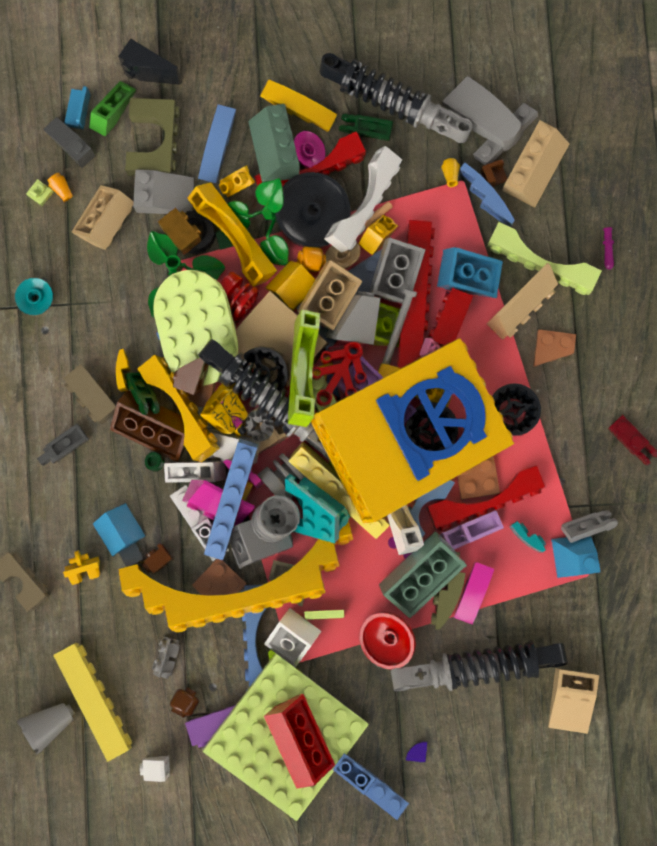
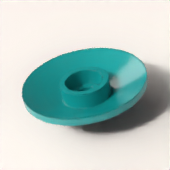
(27, 290)

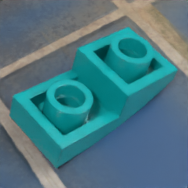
(534, 542)

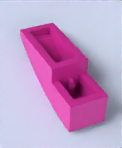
(473, 593)

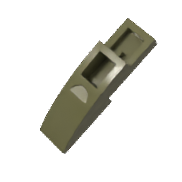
(447, 600)

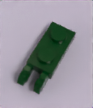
(367, 126)
(142, 393)

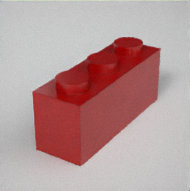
(451, 317)

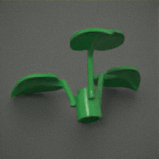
(272, 197)
(163, 250)

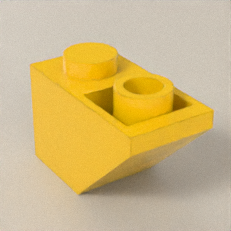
(377, 233)

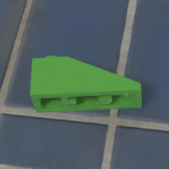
(110, 109)

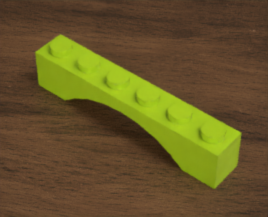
(301, 389)

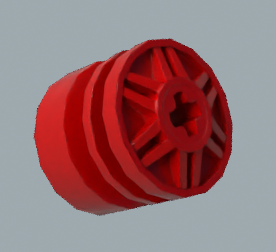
(240, 299)

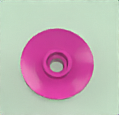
(314, 147)

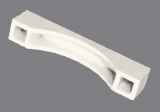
(381, 170)
(405, 531)

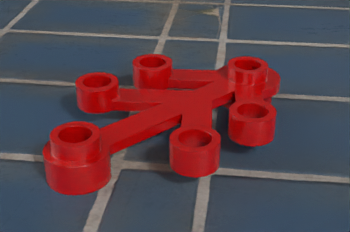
(341, 371)

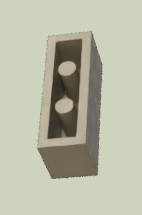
(90, 394)

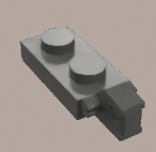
(63, 445)

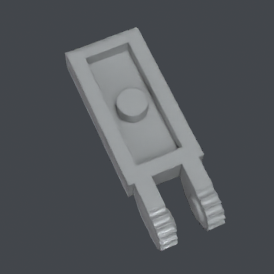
(588, 525)

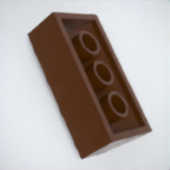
(156, 432)

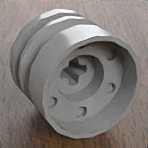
(276, 479)
(285, 515)

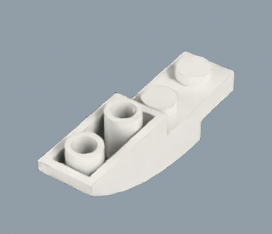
(197, 521)

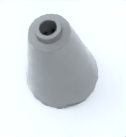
(45, 725)

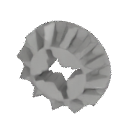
(266, 428)

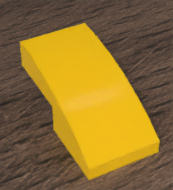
(122, 366)

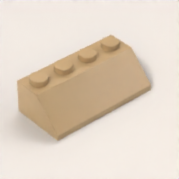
(536, 164)
(525, 301)

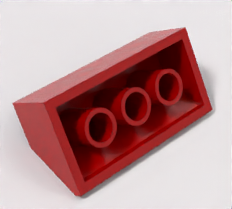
(299, 741)

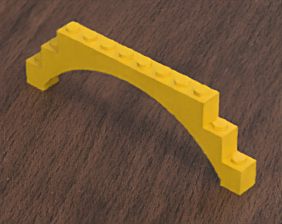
(195, 610)

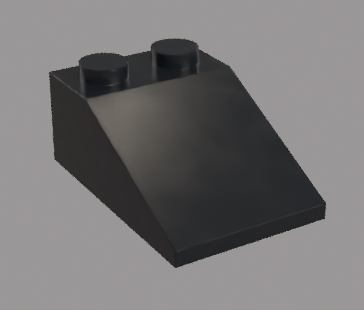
(147, 66)

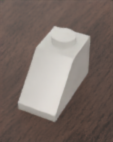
(155, 768)

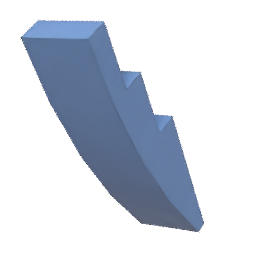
(217, 143)
(491, 200)

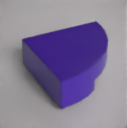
(417, 752)

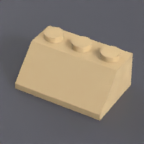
(103, 217)
(331, 294)

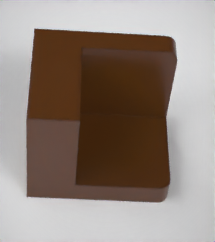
(494, 173)

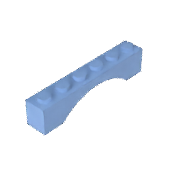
(231, 499)
(250, 635)

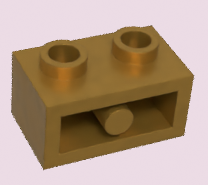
(180, 231)

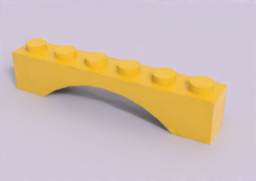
(211, 205)
(197, 438)

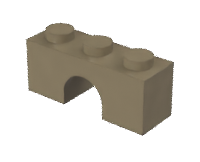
(33, 592)

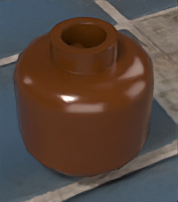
(184, 702)

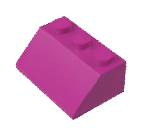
(206, 497)

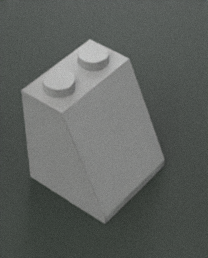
(358, 320)
(251, 549)

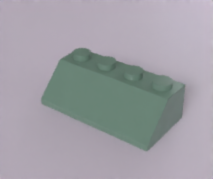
(274, 144)
(422, 575)

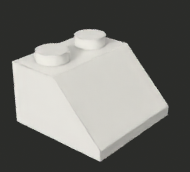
(292, 637)

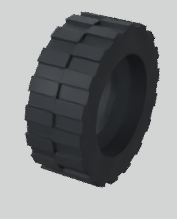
(209, 231)

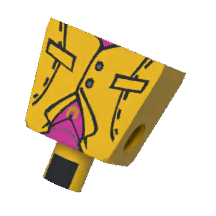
(226, 413)

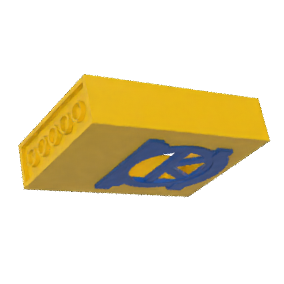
(369, 439)

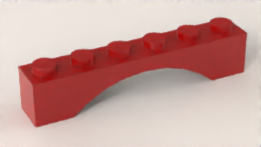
(347, 151)
(522, 484)

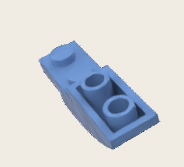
(371, 786)

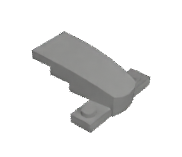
(489, 118)

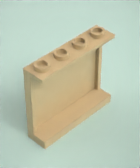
(271, 326)

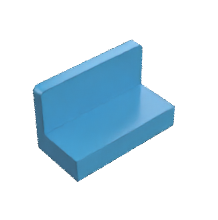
(77, 108)

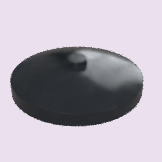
(311, 208)

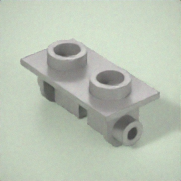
(162, 663)

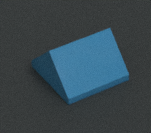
(118, 529)

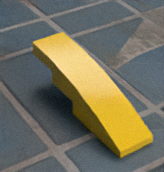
(298, 105)

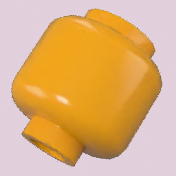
(311, 258)

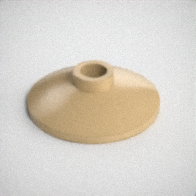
(345, 258)

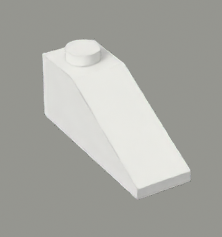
(187, 471)

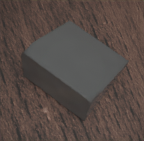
(131, 555)

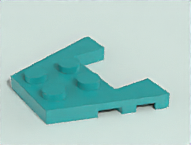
(319, 517)

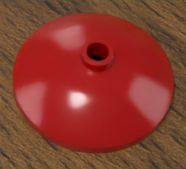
(381, 646)

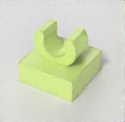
(39, 192)

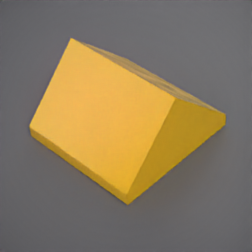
(291, 284)

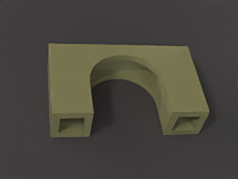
(164, 114)

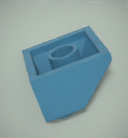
(575, 557)

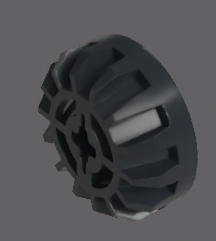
(257, 356)
(530, 405)
(414, 433)

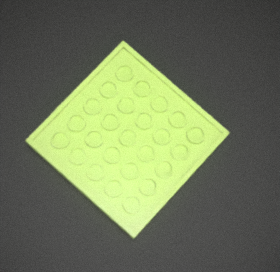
(249, 750)

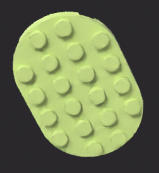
(188, 314)

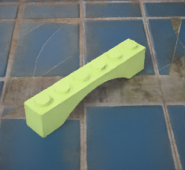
(507, 242)

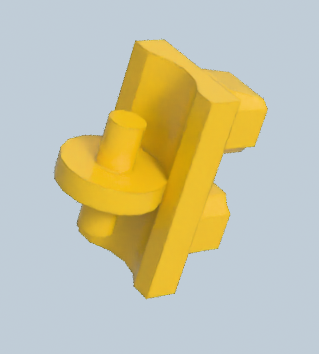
(236, 182)
(81, 564)

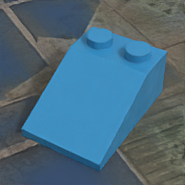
(469, 272)

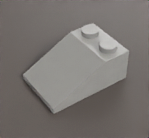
(161, 192)

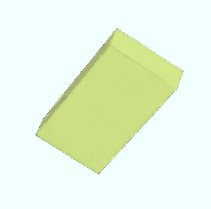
(327, 614)

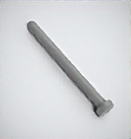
(399, 324)

